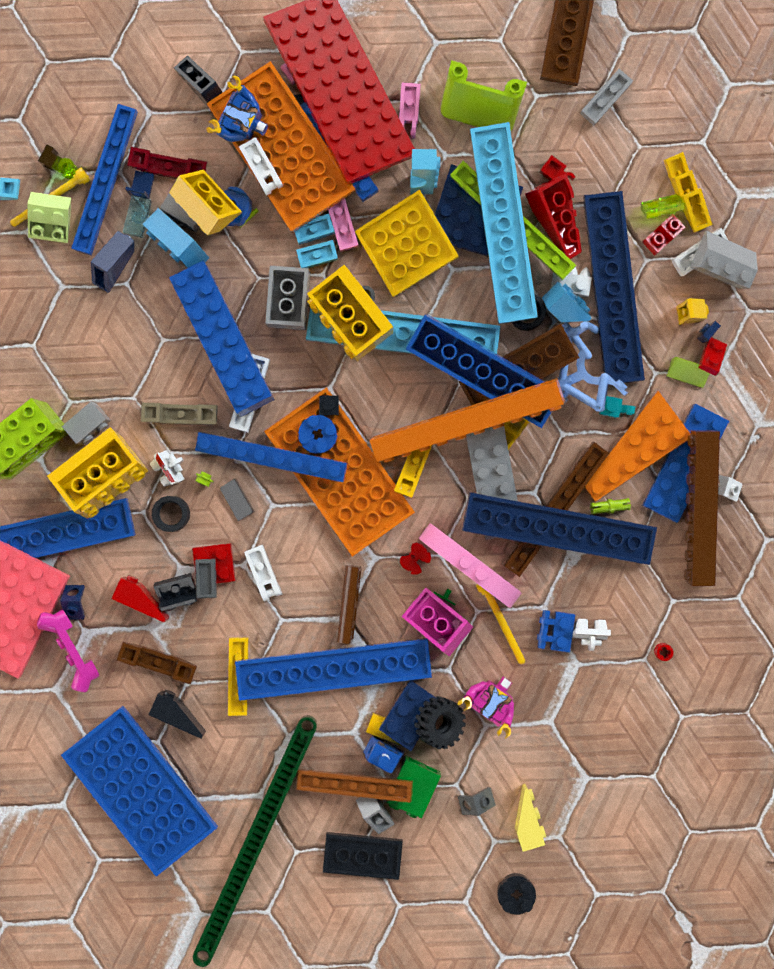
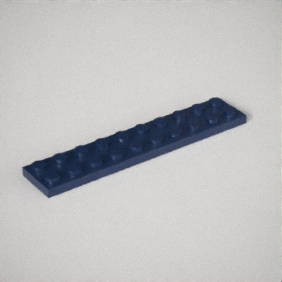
(613, 286)
(559, 528)

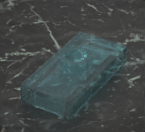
(136, 216)

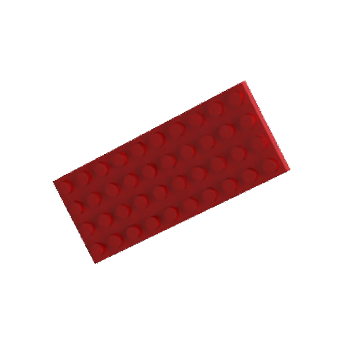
(339, 88)

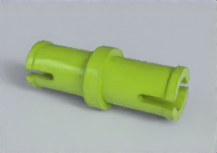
(610, 506)

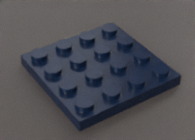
(462, 217)

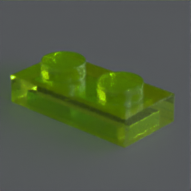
(662, 206)

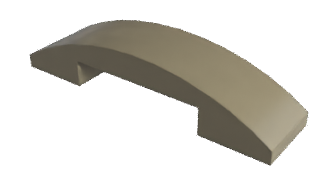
(179, 414)

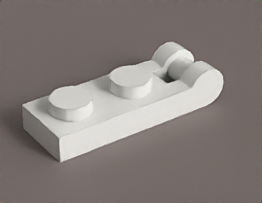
(260, 165)
(262, 572)

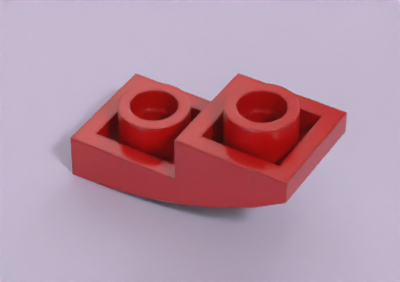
(663, 234)

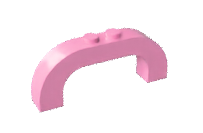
(470, 565)

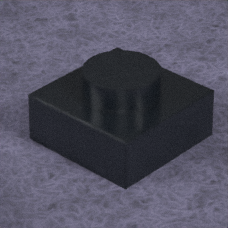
(329, 405)

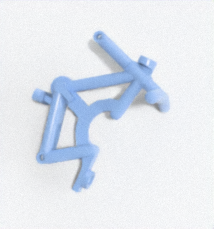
(581, 374)

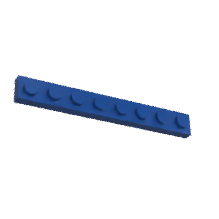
(104, 179)
(271, 456)

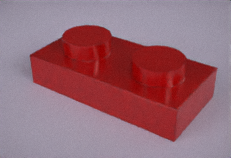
(712, 356)

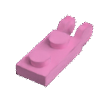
(409, 105)

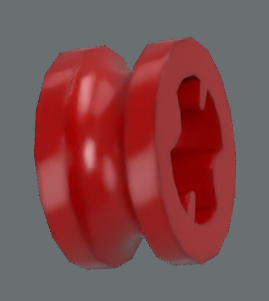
(668, 656)

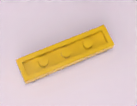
(237, 651)

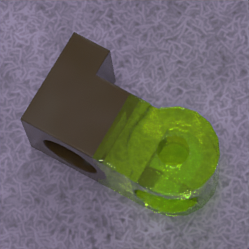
(61, 166)

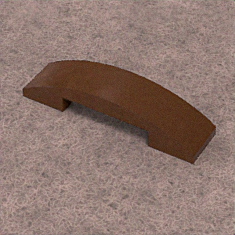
(157, 661)

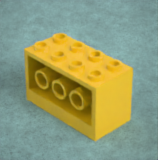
(352, 301)
(98, 474)

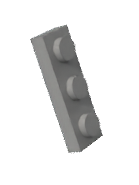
(606, 97)

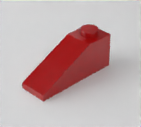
(136, 596)

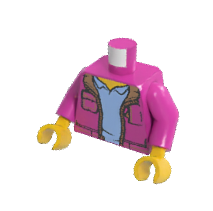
(492, 702)

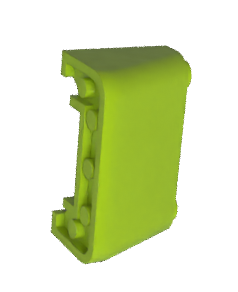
(477, 103)

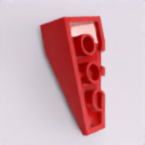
(555, 212)

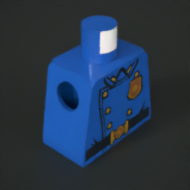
(383, 754)

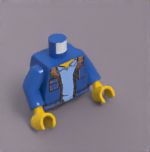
(240, 116)

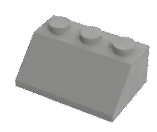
(725, 261)

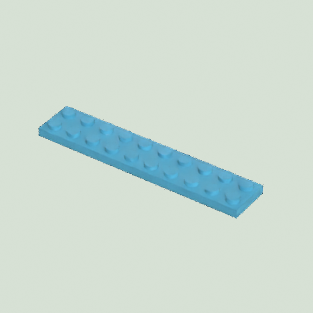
(503, 223)
(404, 328)

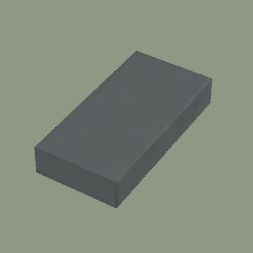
(206, 578)

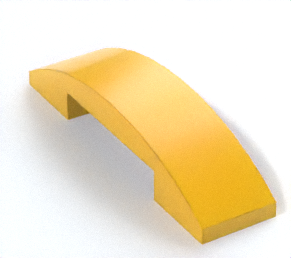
(411, 472)

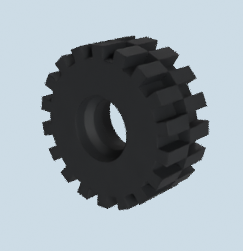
(451, 725)

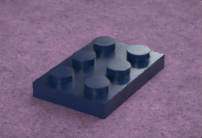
(401, 718)

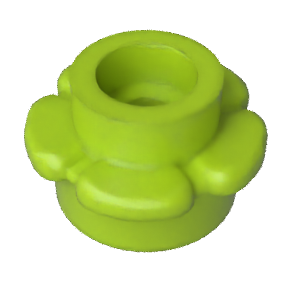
(204, 479)

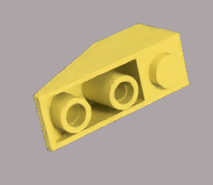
(527, 825)

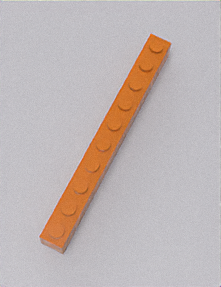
(468, 420)

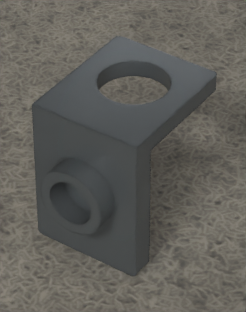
(479, 802)

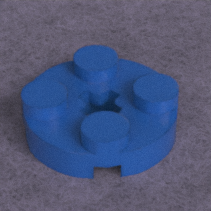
(242, 201)
(328, 431)

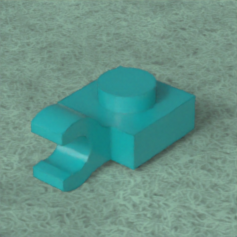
(614, 407)

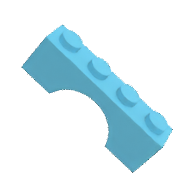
(424, 170)

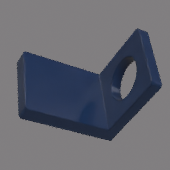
(141, 185)
(72, 604)

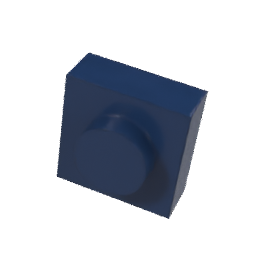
(708, 331)

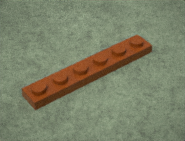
(355, 785)

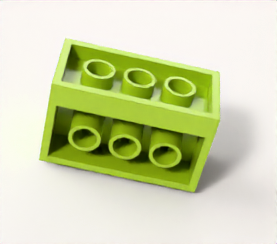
(27, 436)

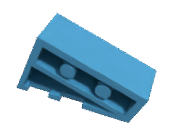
(174, 239)

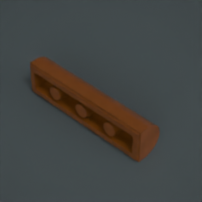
(349, 604)

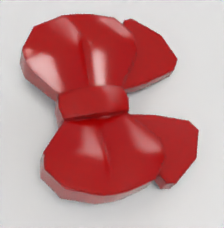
(417, 552)

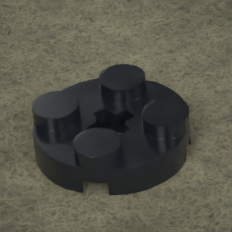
(516, 905)

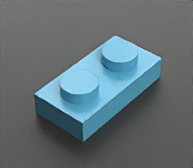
(315, 229)
(317, 254)

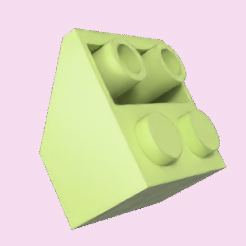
(49, 217)

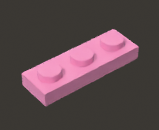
(343, 226)

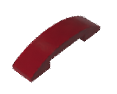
(163, 165)

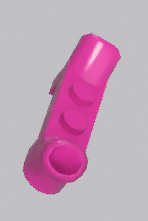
(58, 624)

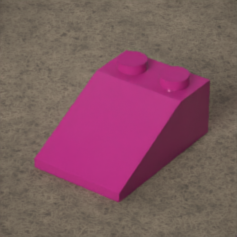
(437, 621)

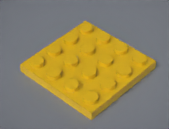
(406, 243)

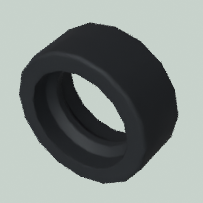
(541, 315)
(156, 513)

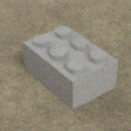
(287, 297)

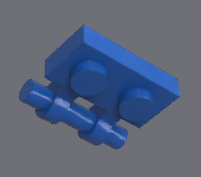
(562, 631)

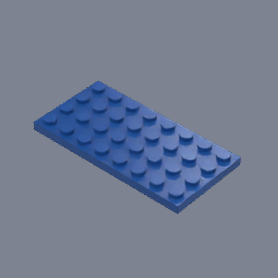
(139, 791)

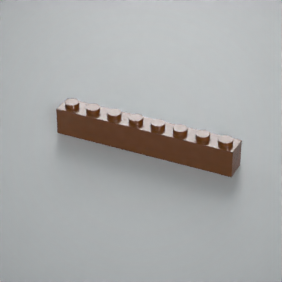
(702, 507)

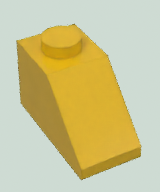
(692, 311)

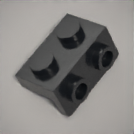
(176, 592)

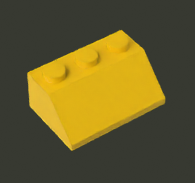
(204, 201)

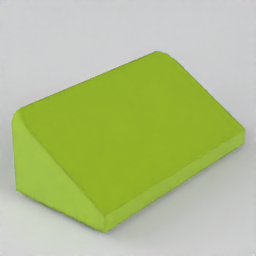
(687, 372)

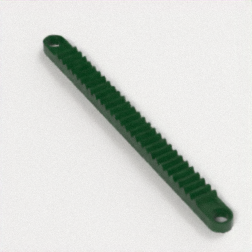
(254, 841)

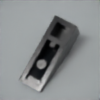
(198, 79)
(174, 712)

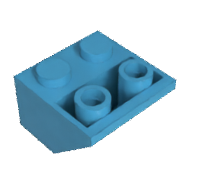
(565, 304)

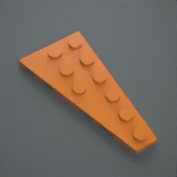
(646, 441)

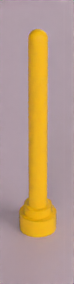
(80, 177)
(503, 624)

